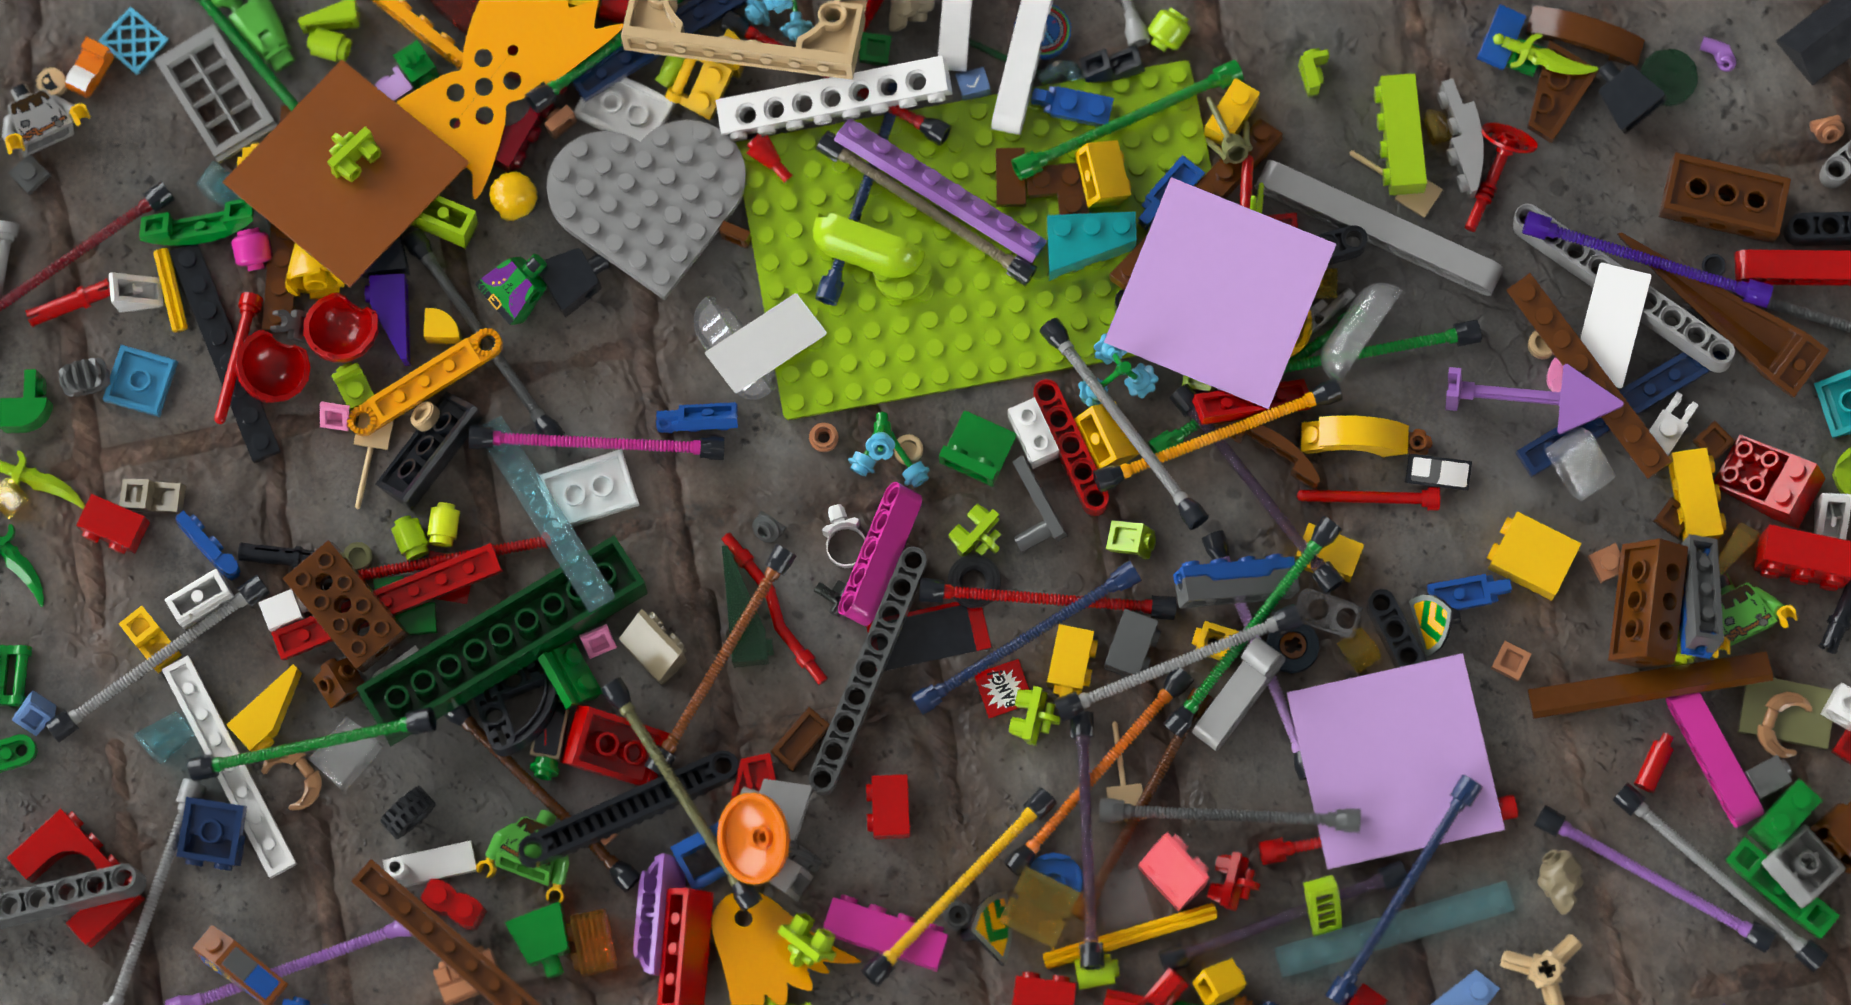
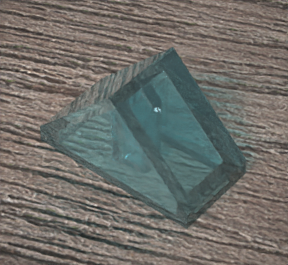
(212, 186)
(165, 736)

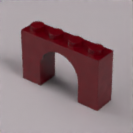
(518, 136)

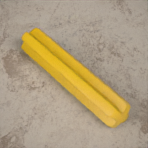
(170, 290)

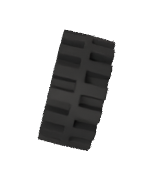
(407, 812)

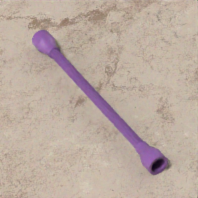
(390, 931)

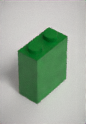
(1784, 816)

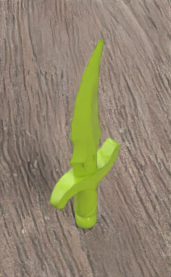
(1542, 56)
(39, 481)

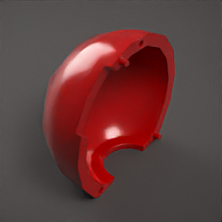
(340, 329)
(270, 368)

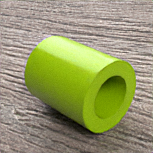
(1097, 978)

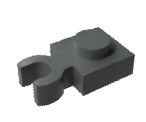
(291, 323)

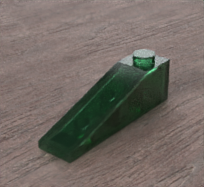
(754, 645)

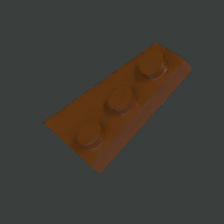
(1557, 97)

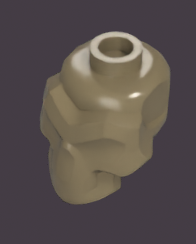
(908, 10)
(1560, 879)

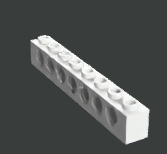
(732, 109)

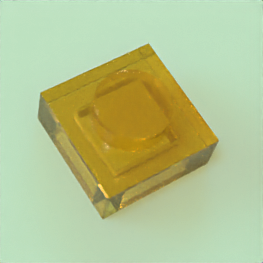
(1329, 284)

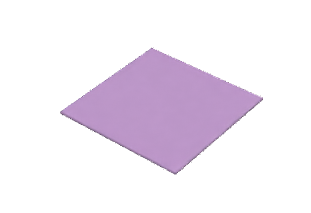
(1220, 293)
(1396, 753)

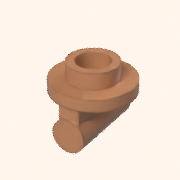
(1828, 129)

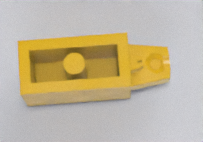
(1070, 660)

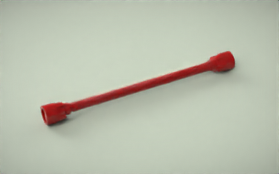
(1276, 850)

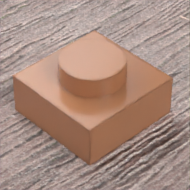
(560, 121)
(1606, 562)
(1511, 661)

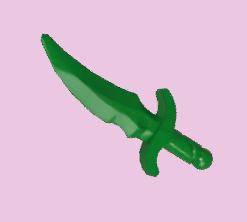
(20, 565)

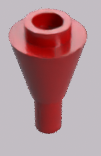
(765, 153)

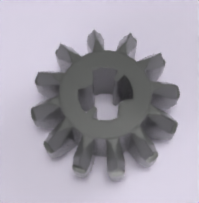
(84, 377)

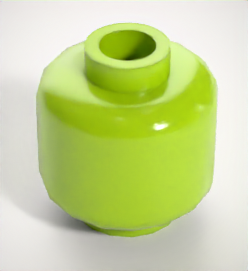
(1169, 29)

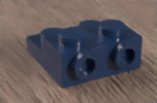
(212, 833)

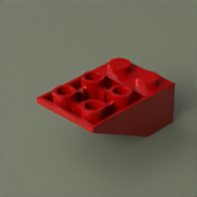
(1770, 480)

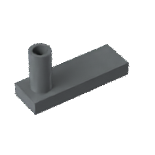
(1051, 524)

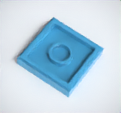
(140, 380)

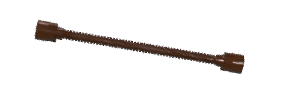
(1127, 831)

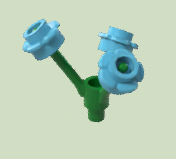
(881, 447)

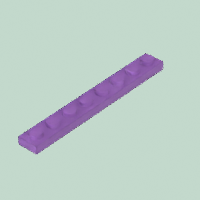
(940, 190)

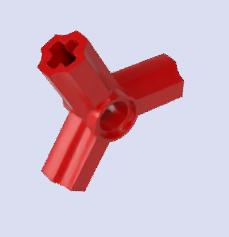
(1164, 992)

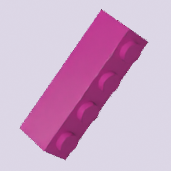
(879, 932)

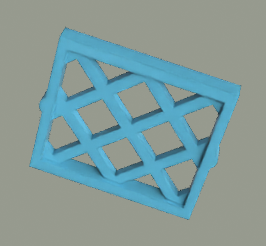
(150, 55)

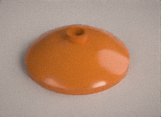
(753, 838)

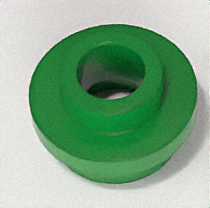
(544, 768)

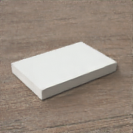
(626, 109)
(592, 488)

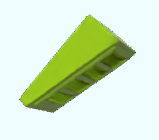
(334, 17)
(1319, 888)

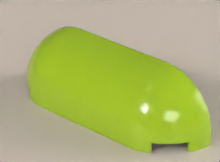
(865, 246)

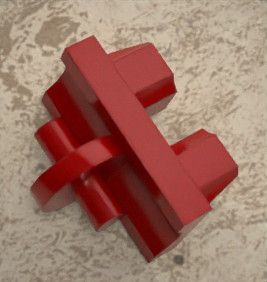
(1237, 883)

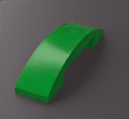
(199, 229)
(1747, 863)

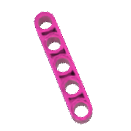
(880, 553)
(1715, 758)

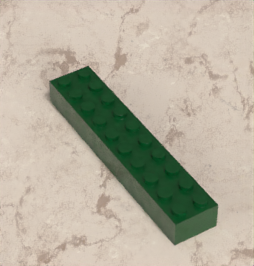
(498, 642)

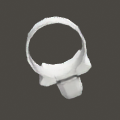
(837, 517)

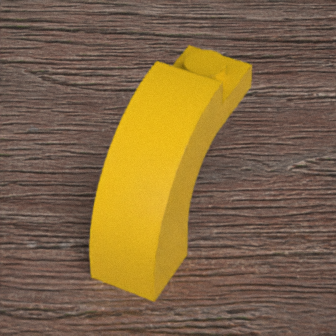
(1356, 433)

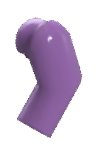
(1722, 53)

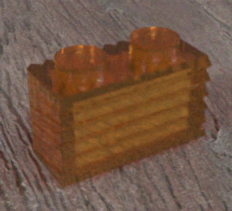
(593, 942)

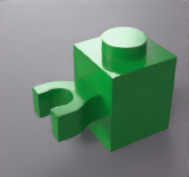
(416, 65)

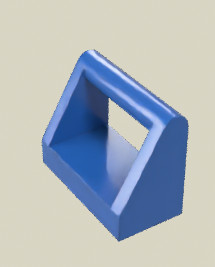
(689, 846)

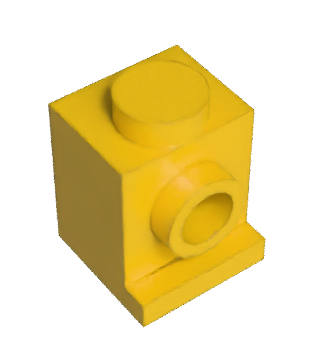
(1211, 631)

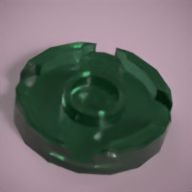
(1672, 73)

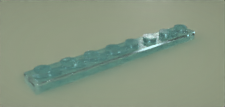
(550, 521)
(1405, 927)

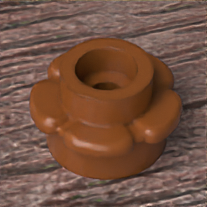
(1425, 442)

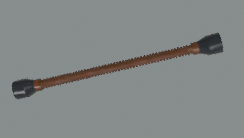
(623, 874)

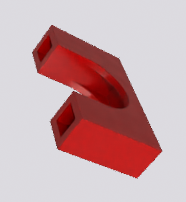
(65, 837)

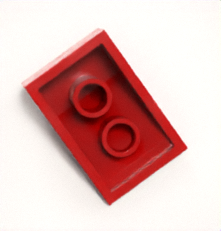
(609, 746)

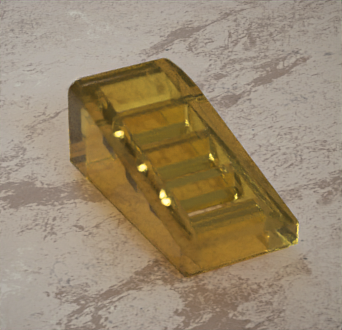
(1738, 542)

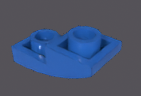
(1505, 22)

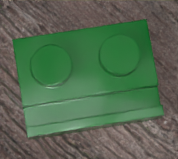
(570, 675)

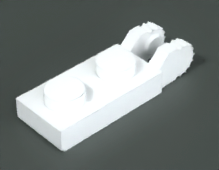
(1668, 428)

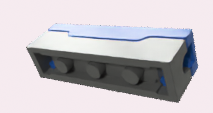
(1233, 581)
(1701, 604)

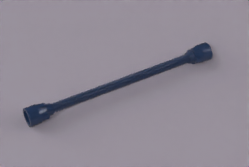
(831, 285)
(1122, 578)
(1463, 795)

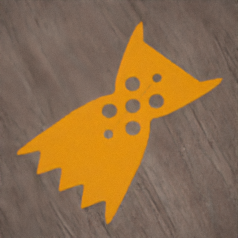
(549, 45)

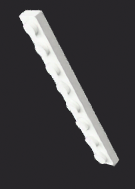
(235, 781)

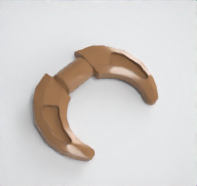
(1777, 704)
(312, 784)

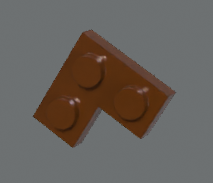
(1063, 182)

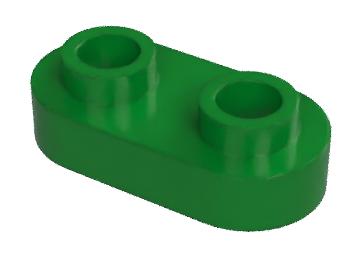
(9, 752)

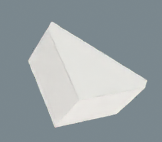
(135, 292)
(1832, 515)

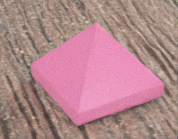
(334, 416)
(598, 641)

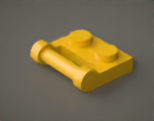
(707, 89)

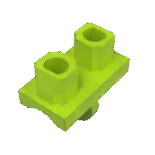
(349, 150)
(984, 523)
(1035, 702)
(805, 946)

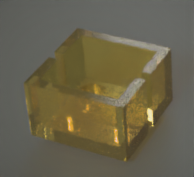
(1039, 908)

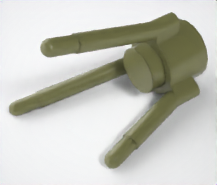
(1233, 146)

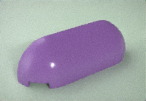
(650, 911)

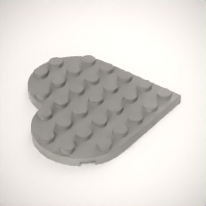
(650, 200)

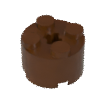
(1835, 833)

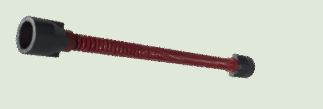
(154, 199)

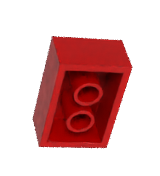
(1804, 557)

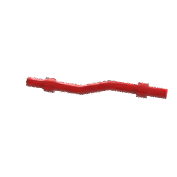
(803, 657)

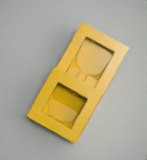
(147, 636)

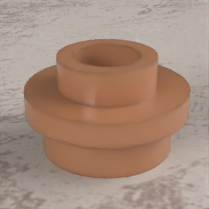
(823, 428)

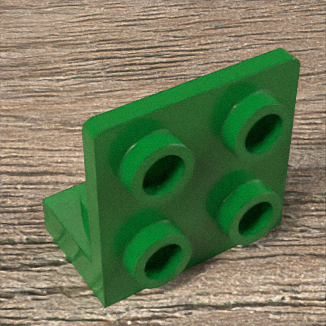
(977, 448)

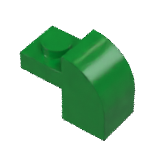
(29, 412)

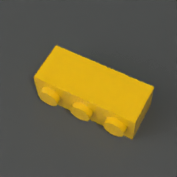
(1696, 493)

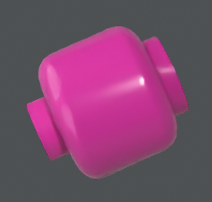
(252, 249)

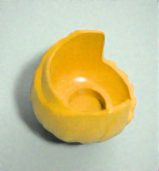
(513, 195)

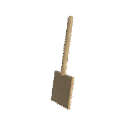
(1418, 203)
(379, 439)
(1128, 793)

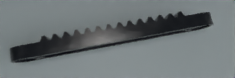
(625, 810)

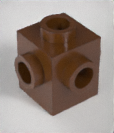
(338, 682)

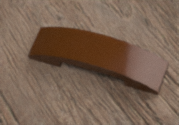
(1586, 33)
(1302, 470)

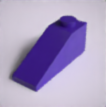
(390, 300)

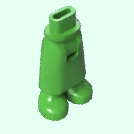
(261, 29)

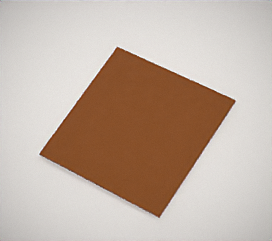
(337, 219)

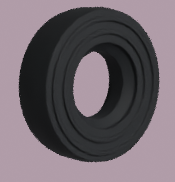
(978, 563)

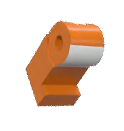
(89, 68)

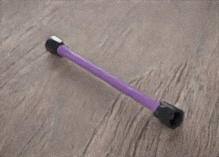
(1755, 934)

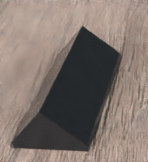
(1820, 40)
(429, 452)

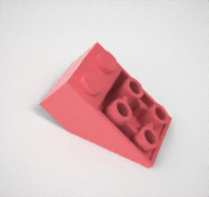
(1174, 871)

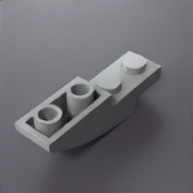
(1468, 147)

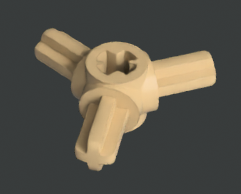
(1555, 959)

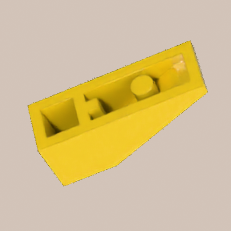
(264, 715)

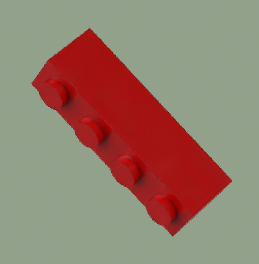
(685, 947)

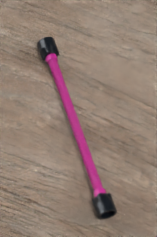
(485, 437)

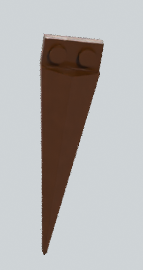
(1765, 341)

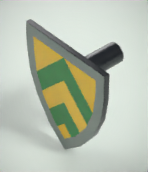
(1433, 621)
(987, 929)

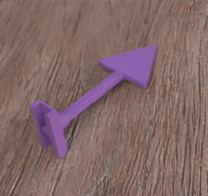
(1578, 400)

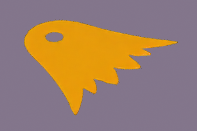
(758, 957)

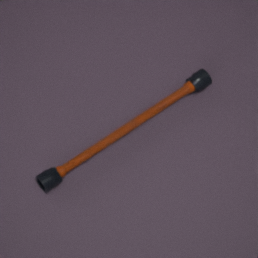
(778, 564)

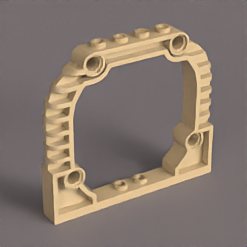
(824, 50)

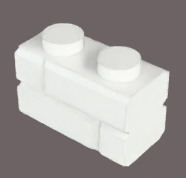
(199, 599)

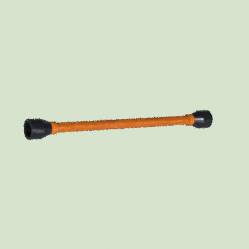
(1175, 684)

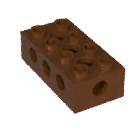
(1737, 184)
(1648, 603)
(325, 606)

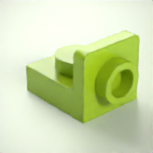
(1312, 75)
(352, 384)
(1131, 539)

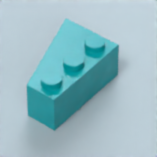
(1087, 238)

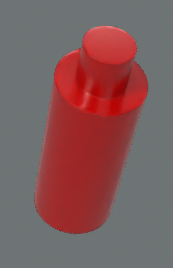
(1655, 764)

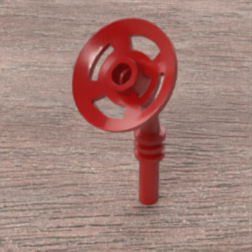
(1509, 140)

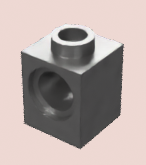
(1769, 776)

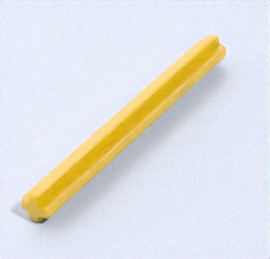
(1136, 934)

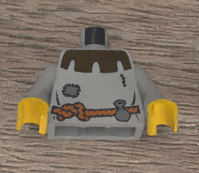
(39, 120)

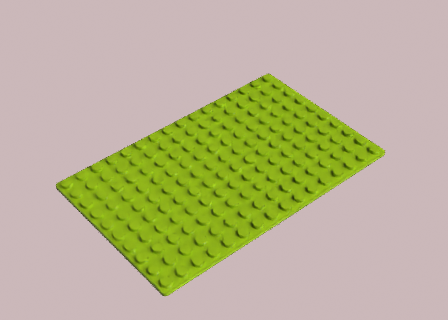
(973, 317)

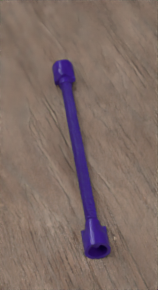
(1752, 291)

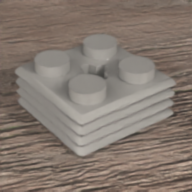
(1803, 866)

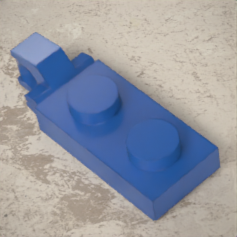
(1074, 105)
(1182, 170)
(698, 417)
(1470, 591)

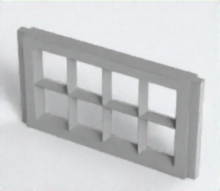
(188, 50)

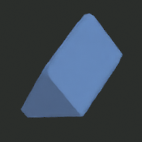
(973, 84)
(34, 713)

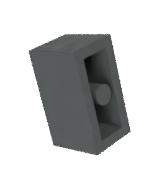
(1132, 644)

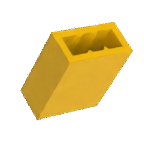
(1533, 555)

